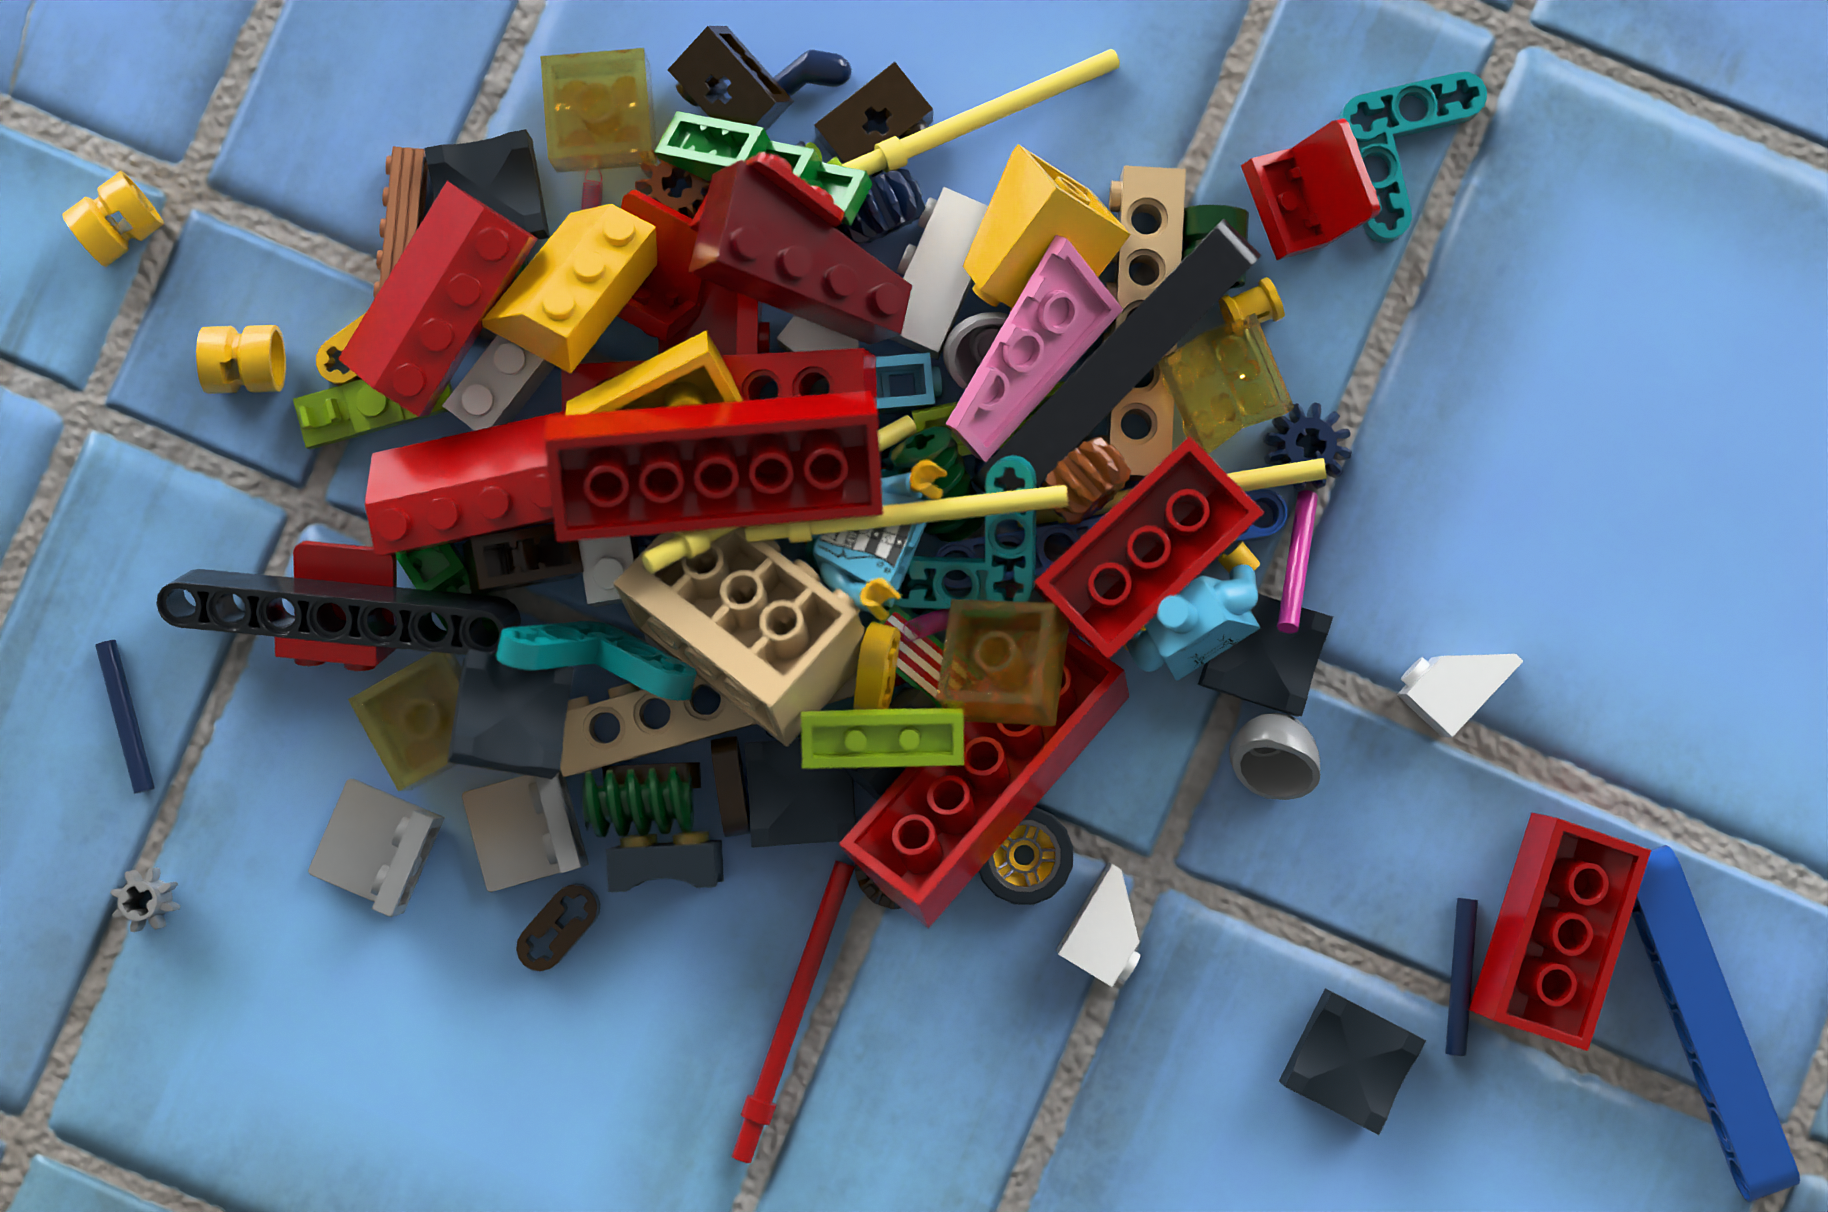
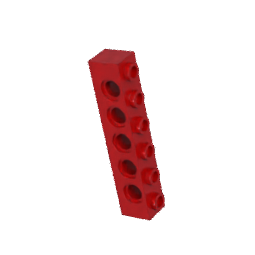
(792, 371)

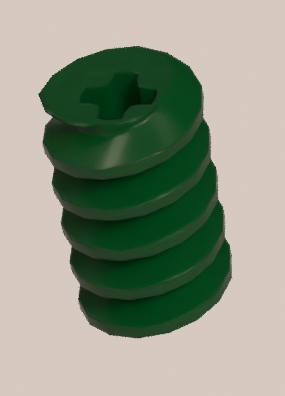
(940, 448)
(638, 803)

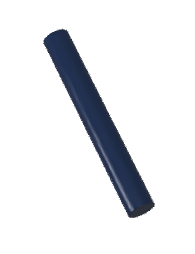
(124, 716)
(1461, 976)

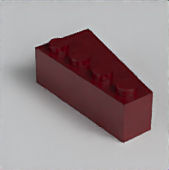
(791, 259)

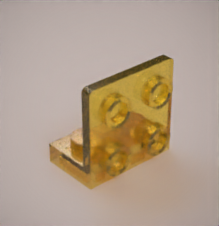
(1225, 382)

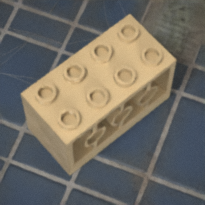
(749, 626)

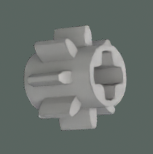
(134, 891)

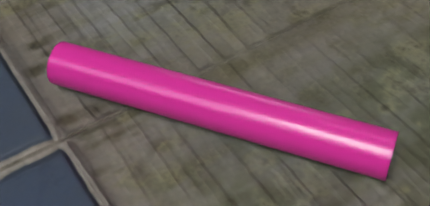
(1297, 561)

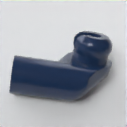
(814, 68)

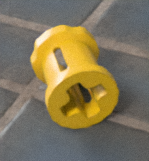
(1261, 300)

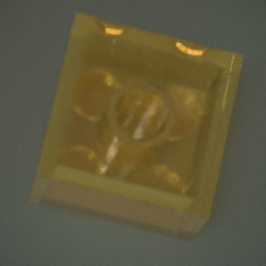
(598, 110)
(1003, 661)
(412, 718)

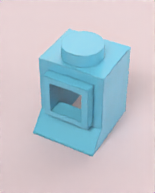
(926, 382)

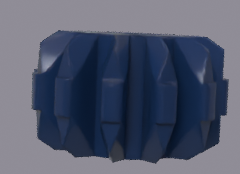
(889, 206)
(1321, 436)

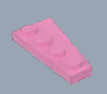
(1038, 344)

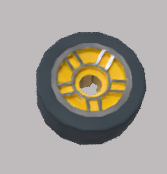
(1034, 880)

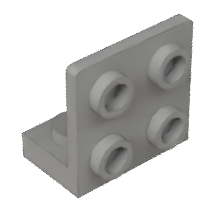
(524, 830)
(376, 846)

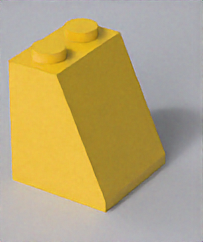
(1022, 220)

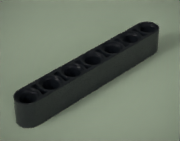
(1127, 355)
(317, 621)

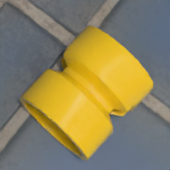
(100, 232)
(234, 359)

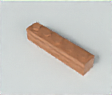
(405, 206)

